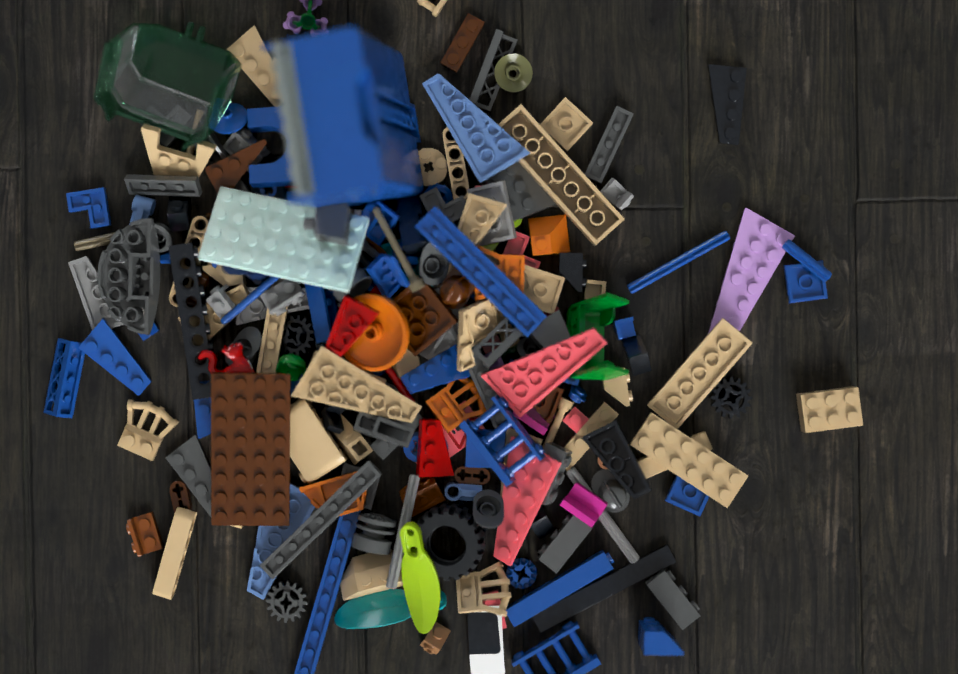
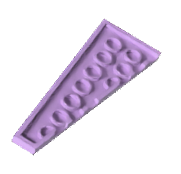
(750, 267)

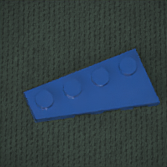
(113, 356)
(434, 372)

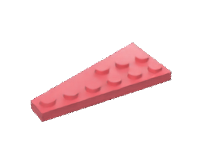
(537, 374)
(522, 501)

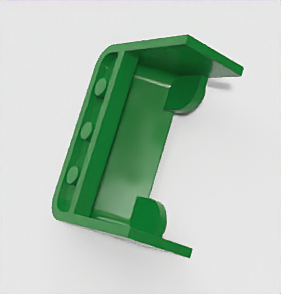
(596, 314)

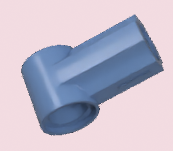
(142, 207)
(465, 491)

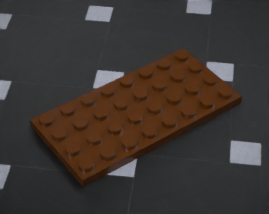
(250, 449)

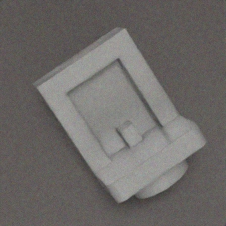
(616, 194)
(220, 301)

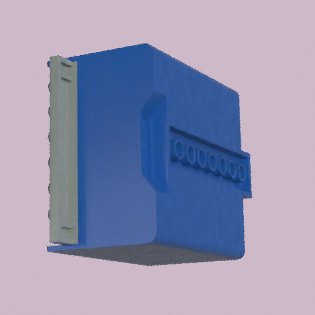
(346, 119)

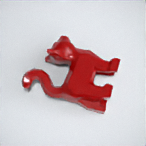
(234, 353)

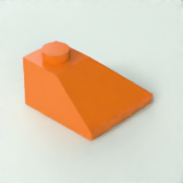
(549, 235)

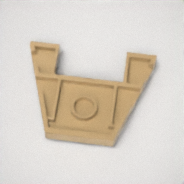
(171, 161)
(474, 325)

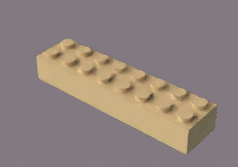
(562, 178)

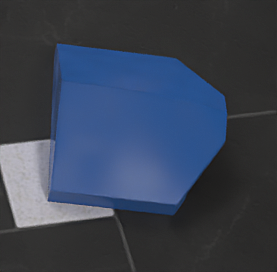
(374, 229)

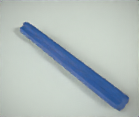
(678, 262)

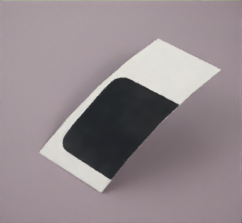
(486, 643)

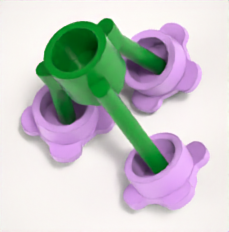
(307, 20)

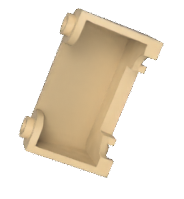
(310, 444)

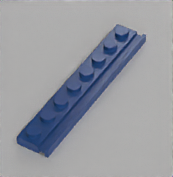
(480, 271)

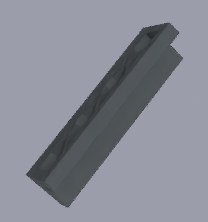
(488, 63)
(502, 347)

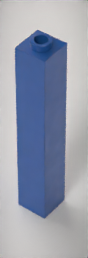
(559, 587)

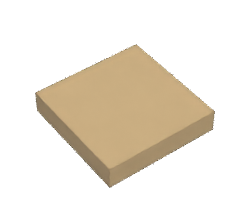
(566, 124)

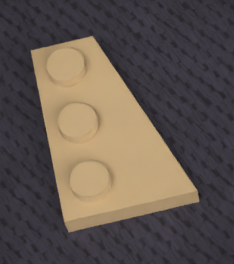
(479, 217)

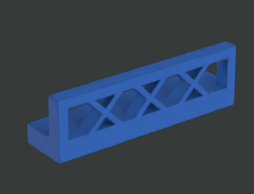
(67, 379)

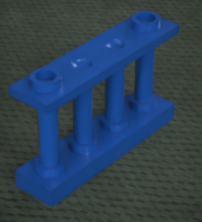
(493, 457)
(589, 661)

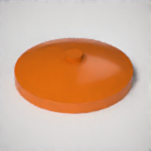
(384, 339)

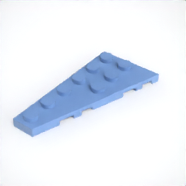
(480, 138)
(271, 537)

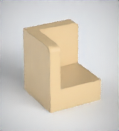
(594, 288)

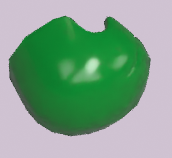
(291, 364)

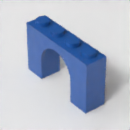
(275, 173)

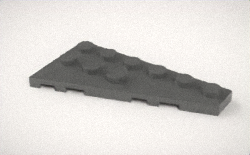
(524, 192)

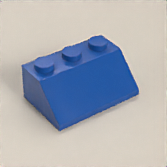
(656, 639)

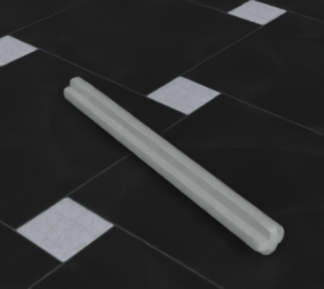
(406, 516)
(608, 522)

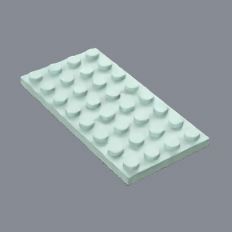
(270, 239)

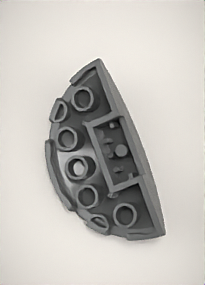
(131, 275)

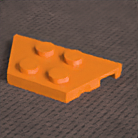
(321, 491)

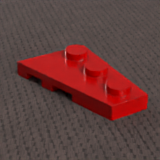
(349, 324)
(432, 452)

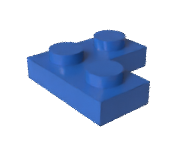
(95, 202)

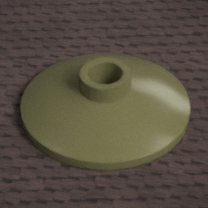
(515, 63)

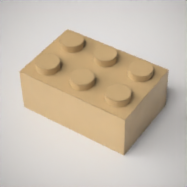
(829, 409)

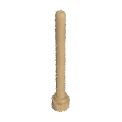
(564, 406)

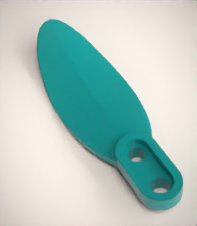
(376, 610)

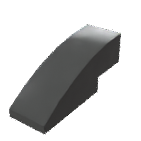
(383, 429)

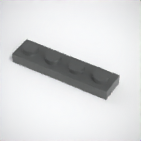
(608, 144)
(163, 185)

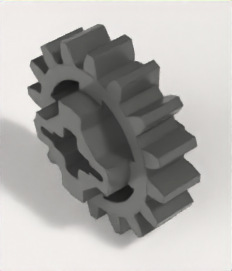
(279, 601)

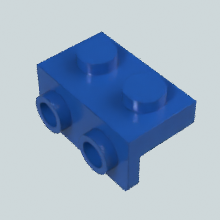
(387, 274)

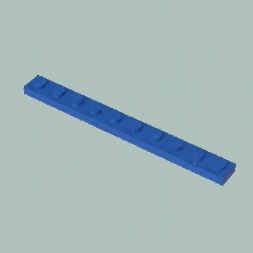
(327, 594)

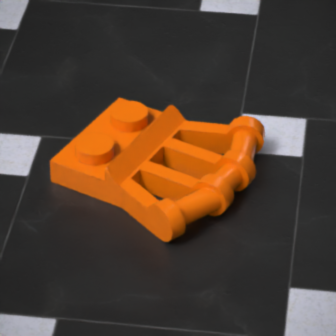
(510, 265)
(449, 411)

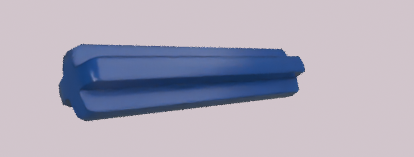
(806, 260)

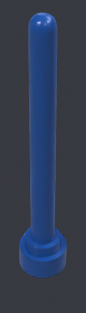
(249, 299)

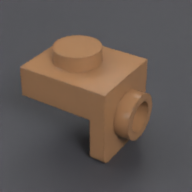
(435, 638)

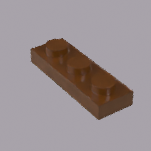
(462, 43)

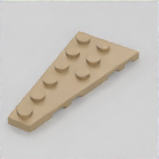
(344, 385)

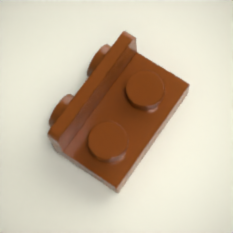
(427, 495)
(144, 534)

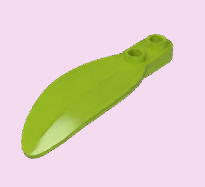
(419, 579)

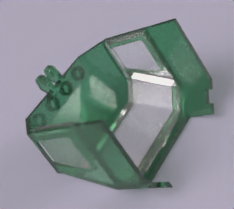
(167, 80)

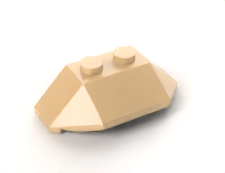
(366, 575)

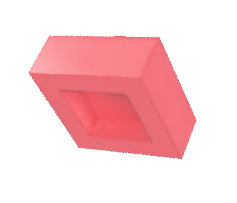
(575, 419)

